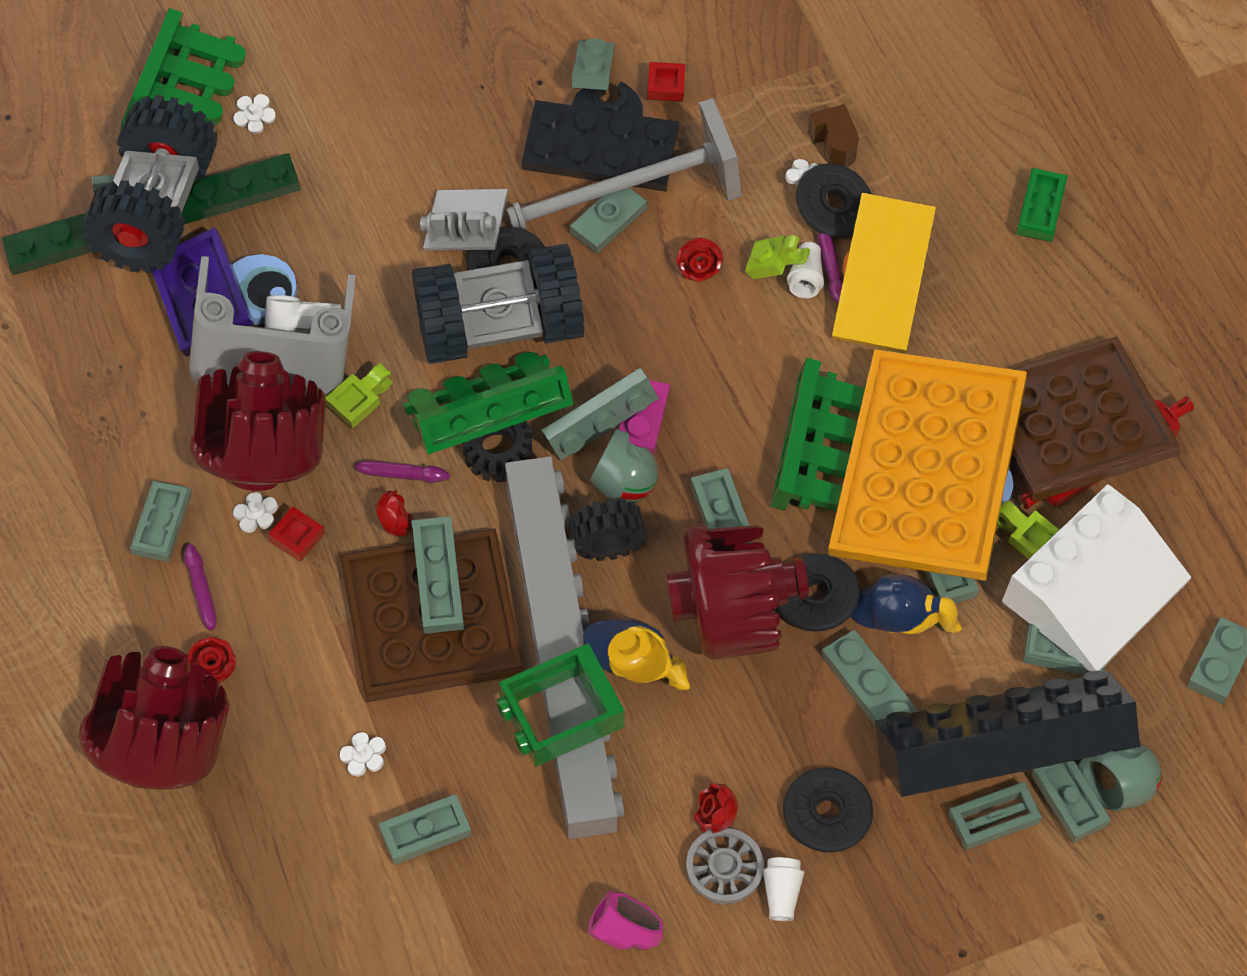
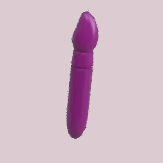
(830, 265)
(428, 474)
(200, 587)

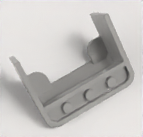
(221, 344)

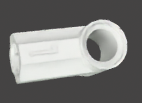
(291, 313)

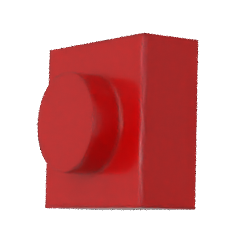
(666, 81)
(296, 534)

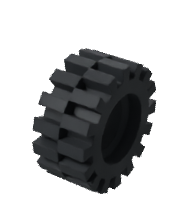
(492, 463)
(608, 529)

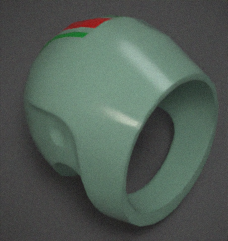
(625, 470)
(1136, 774)

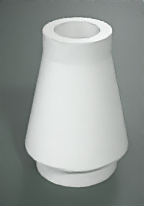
(807, 279)
(782, 884)

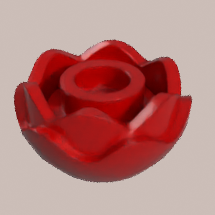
(699, 268)
(393, 514)
(215, 650)
(716, 808)

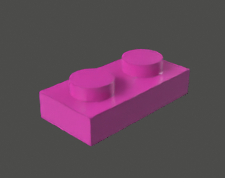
(646, 425)

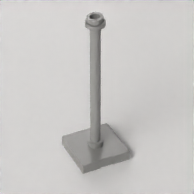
(715, 150)

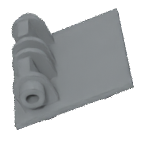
(464, 219)

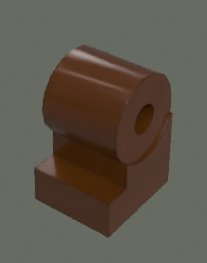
(837, 133)

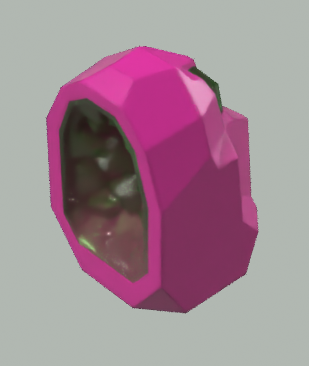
(625, 923)

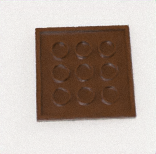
(1086, 421)
(388, 622)

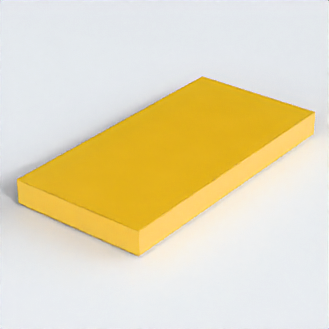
(883, 273)

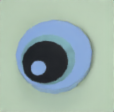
(263, 277)

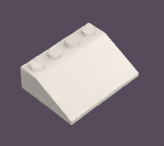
(1097, 580)

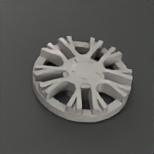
(724, 866)

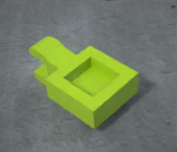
(773, 254)
(358, 398)
(1028, 532)

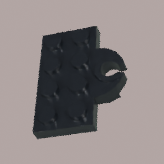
(598, 138)

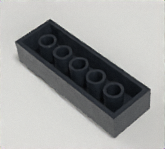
(1006, 733)

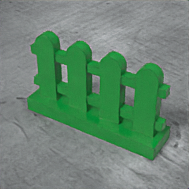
(180, 69)
(489, 411)
(814, 454)

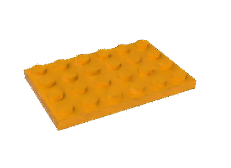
(928, 465)

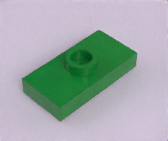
(1041, 204)

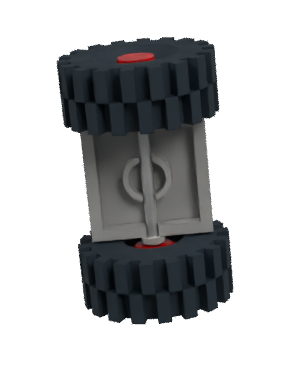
(140, 211)
(498, 303)

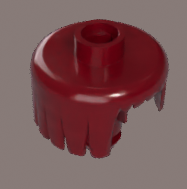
(258, 425)
(734, 590)
(155, 721)

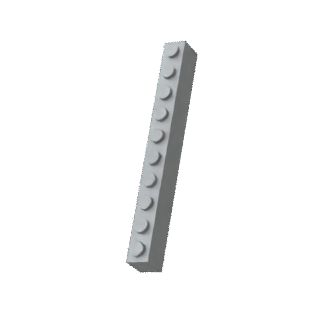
(558, 628)

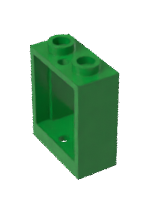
(548, 674)

